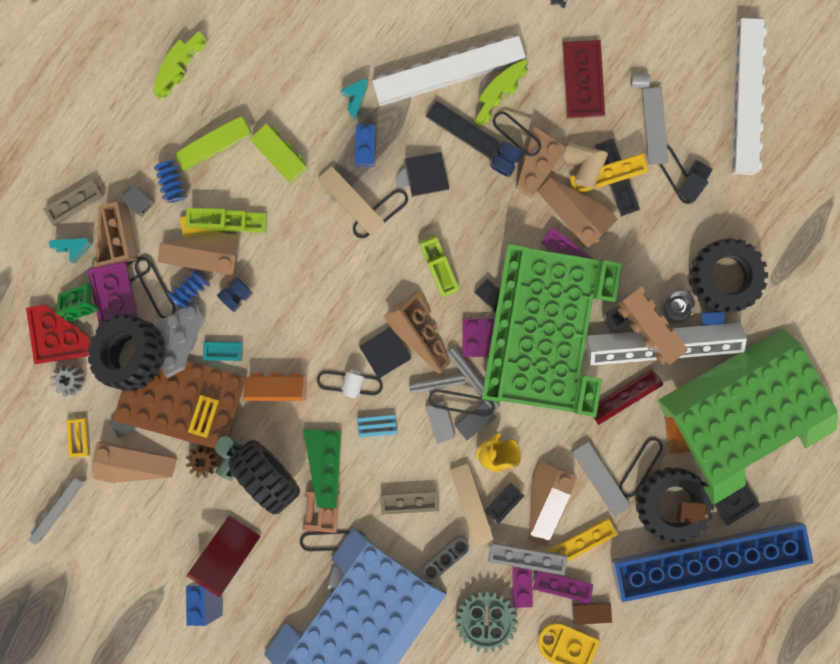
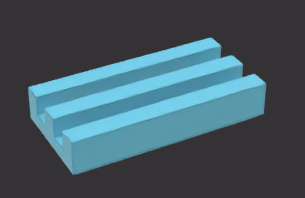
(379, 433)

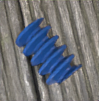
(169, 181)
(189, 288)

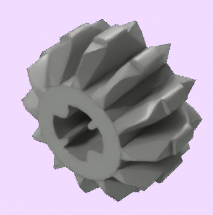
(72, 385)

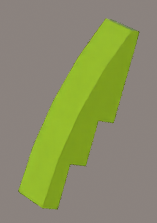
(213, 143)
(226, 220)

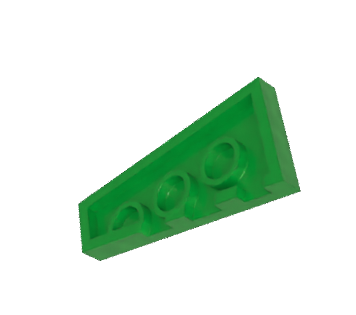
(324, 462)

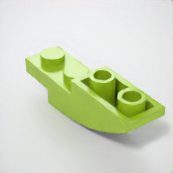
(171, 68)
(502, 85)

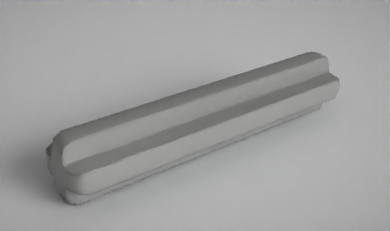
(437, 383)

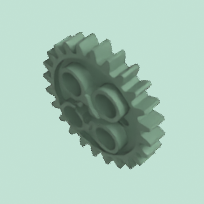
(469, 620)

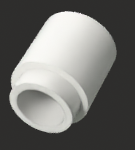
(352, 383)

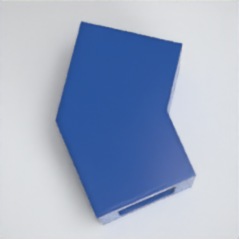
(713, 318)

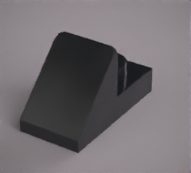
(695, 181)
(488, 294)

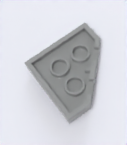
(179, 336)

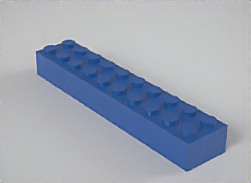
(712, 561)

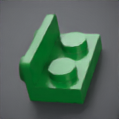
(76, 302)

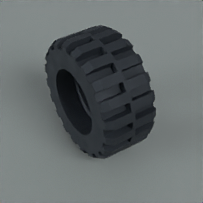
(752, 269)
(107, 347)
(263, 477)
(648, 501)

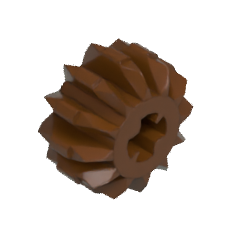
(199, 454)

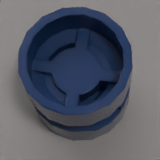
(504, 161)
(241, 293)

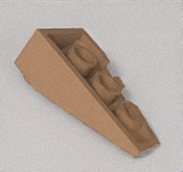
(579, 212)
(208, 252)
(414, 326)
(123, 464)
(548, 499)

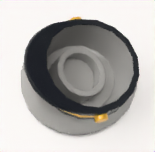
(677, 305)

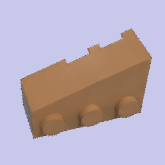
(537, 167)
(114, 236)

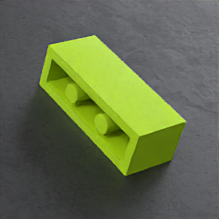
(279, 153)

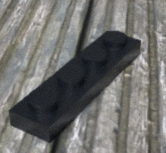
(462, 129)
(621, 190)

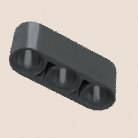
(440, 566)

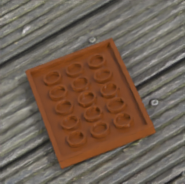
(170, 403)

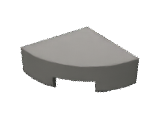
(402, 180)

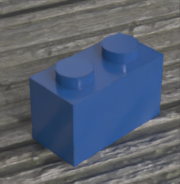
(365, 145)

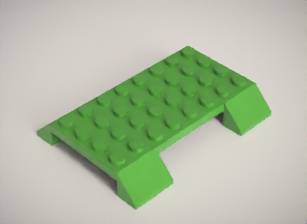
(544, 329)
(750, 410)

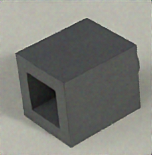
(137, 200)

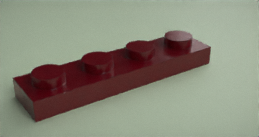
(627, 396)

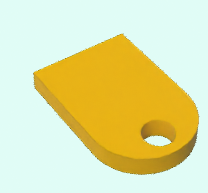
(568, 645)

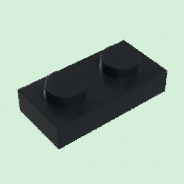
(504, 503)

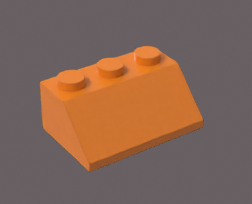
(275, 387)

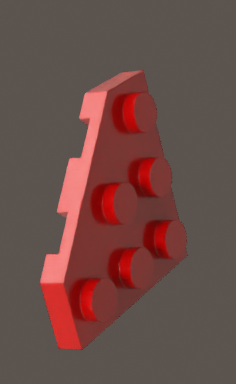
(54, 336)

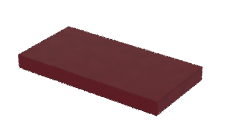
(583, 79)
(223, 556)

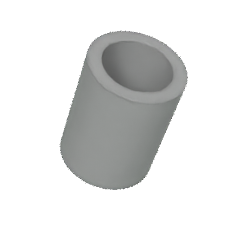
(640, 80)

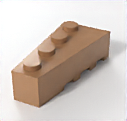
(652, 327)

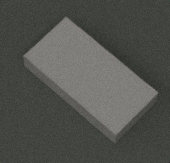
(440, 423)

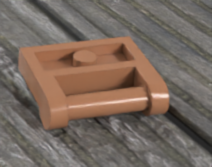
(326, 518)

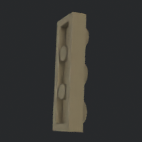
(73, 202)
(409, 502)

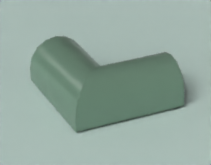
(226, 448)

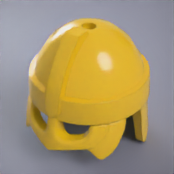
(499, 455)

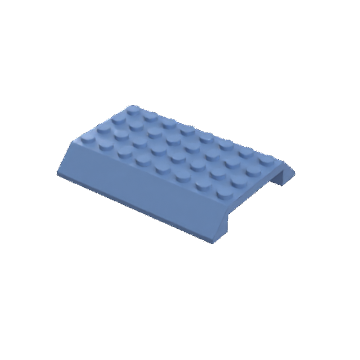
(367, 616)

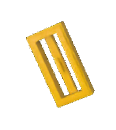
(196, 414)
(78, 437)

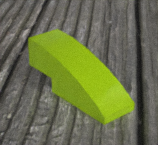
(438, 265)

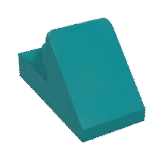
(357, 93)
(76, 247)

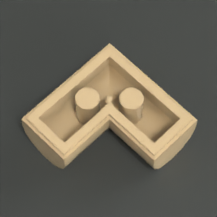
(590, 163)

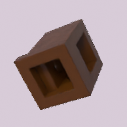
(692, 511)

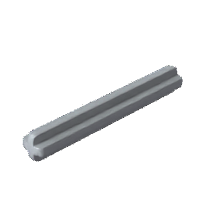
(470, 375)

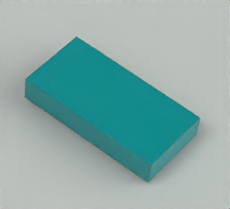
(222, 351)

